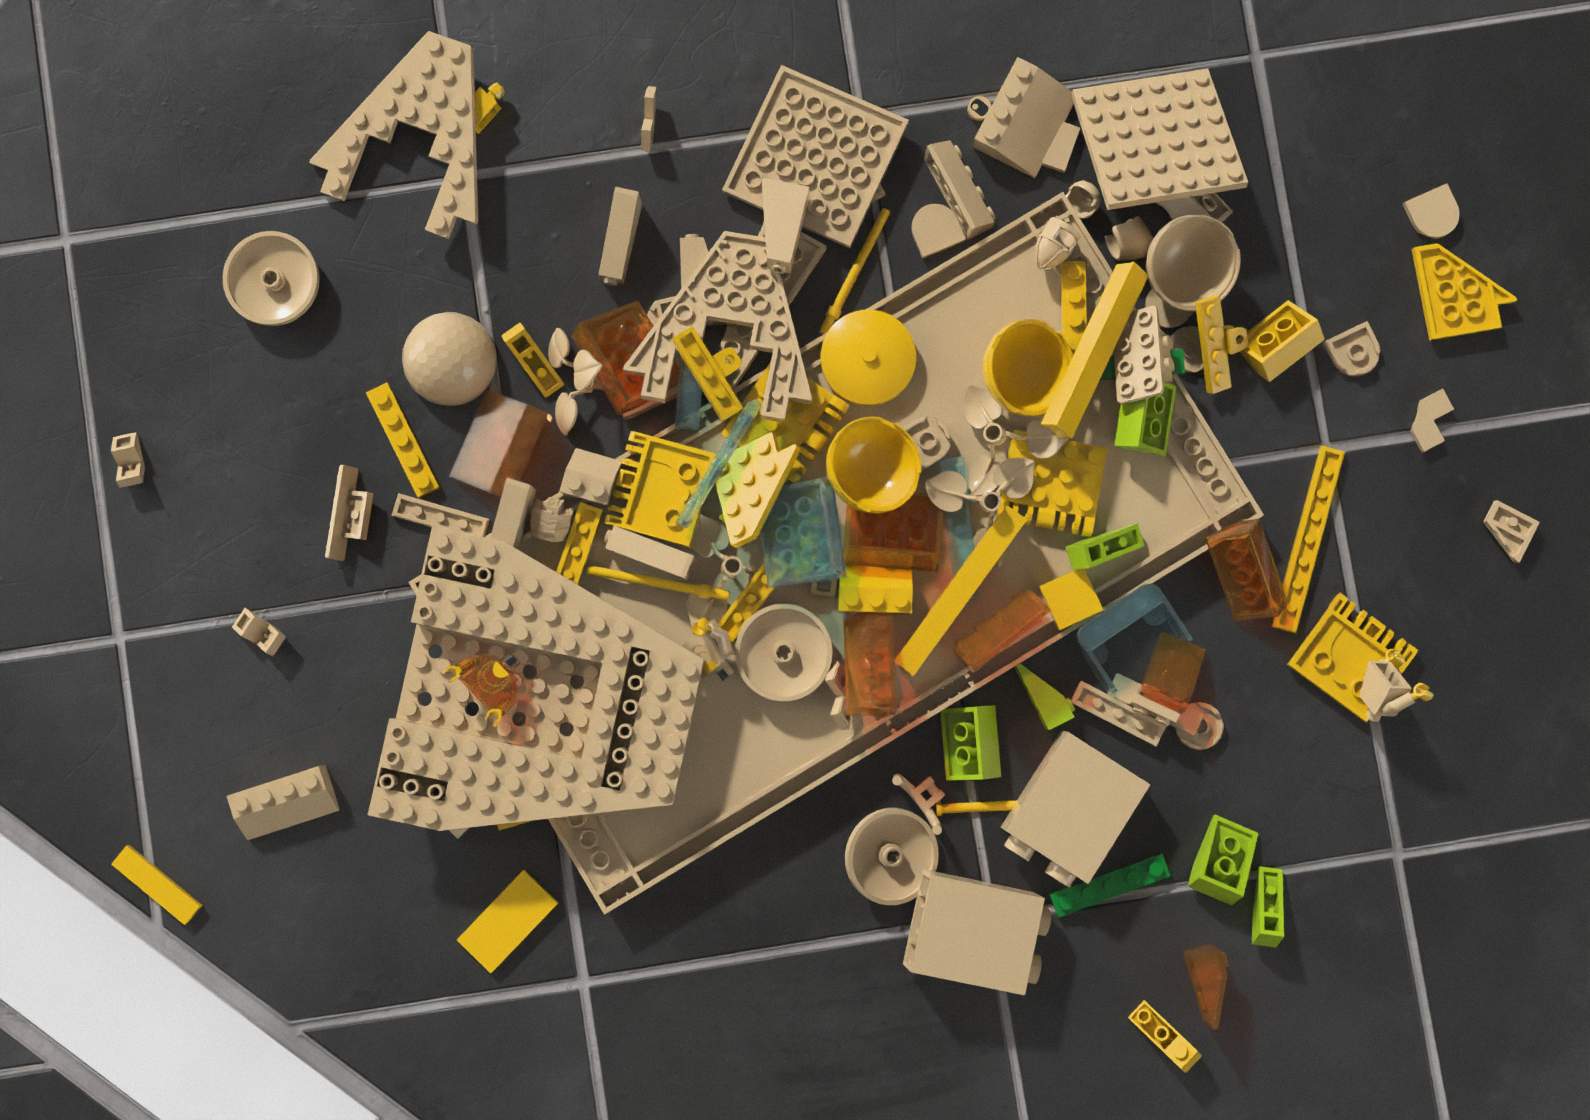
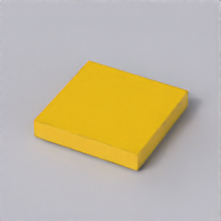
(1071, 598)

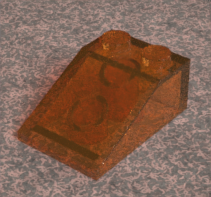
(1172, 672)
(1208, 977)

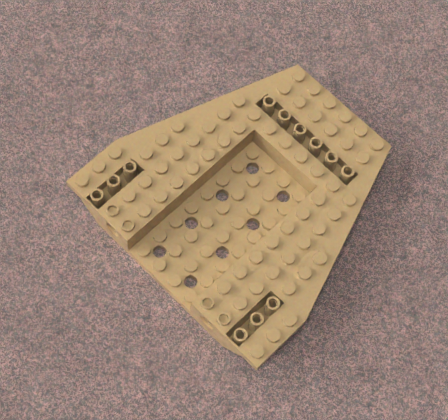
(627, 717)

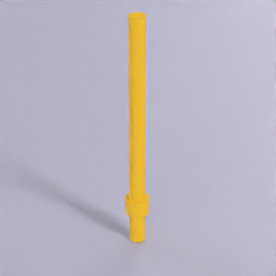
(834, 311)
(704, 591)

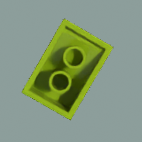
(1223, 860)

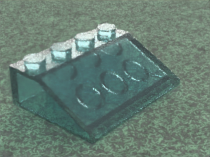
(803, 535)

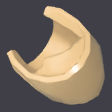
(1129, 240)

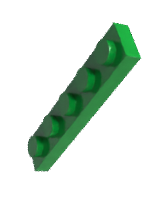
(1109, 885)

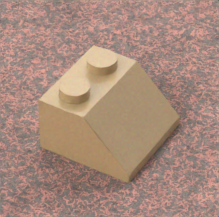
(590, 477)

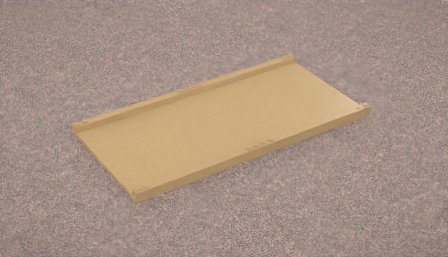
(762, 753)

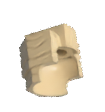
(550, 520)

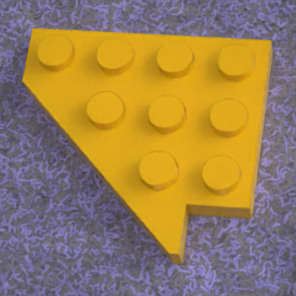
(1456, 295)
(752, 485)

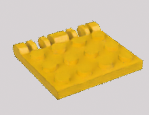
(798, 421)
(1061, 484)
(659, 488)
(1339, 653)

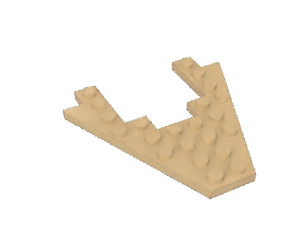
(429, 92)
(732, 289)

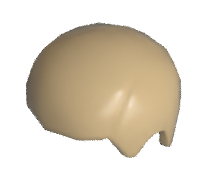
(1084, 198)

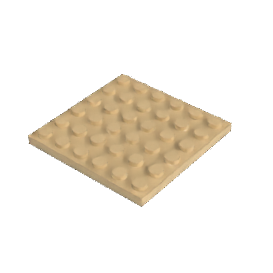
(1158, 139)
(818, 141)

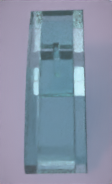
(688, 399)

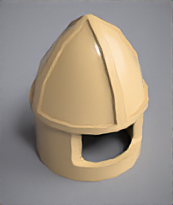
(1055, 244)

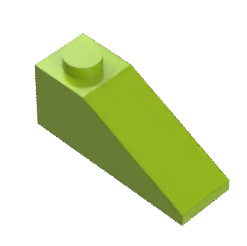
(1104, 547)
(1048, 702)
(1268, 908)

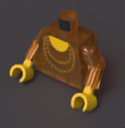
(489, 681)

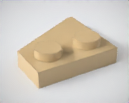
(1510, 529)

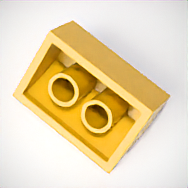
(1281, 340)
(875, 590)

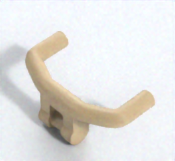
(924, 805)

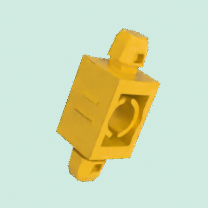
(486, 105)

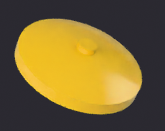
(868, 357)

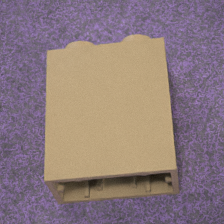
(1073, 809)
(976, 932)

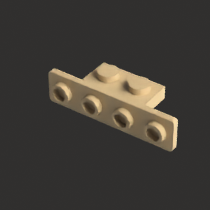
(349, 513)
(1127, 693)

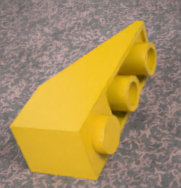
(1165, 1036)

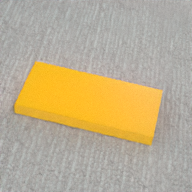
(507, 921)

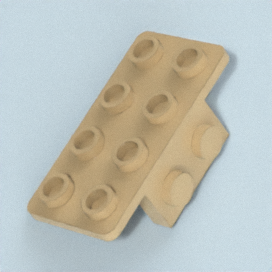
(1142, 357)

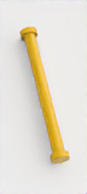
(974, 807)

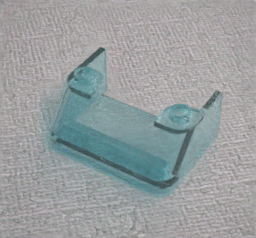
(1144, 602)

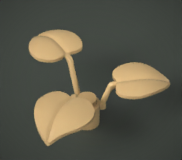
(585, 380)
(979, 412)
(1012, 476)
(708, 539)

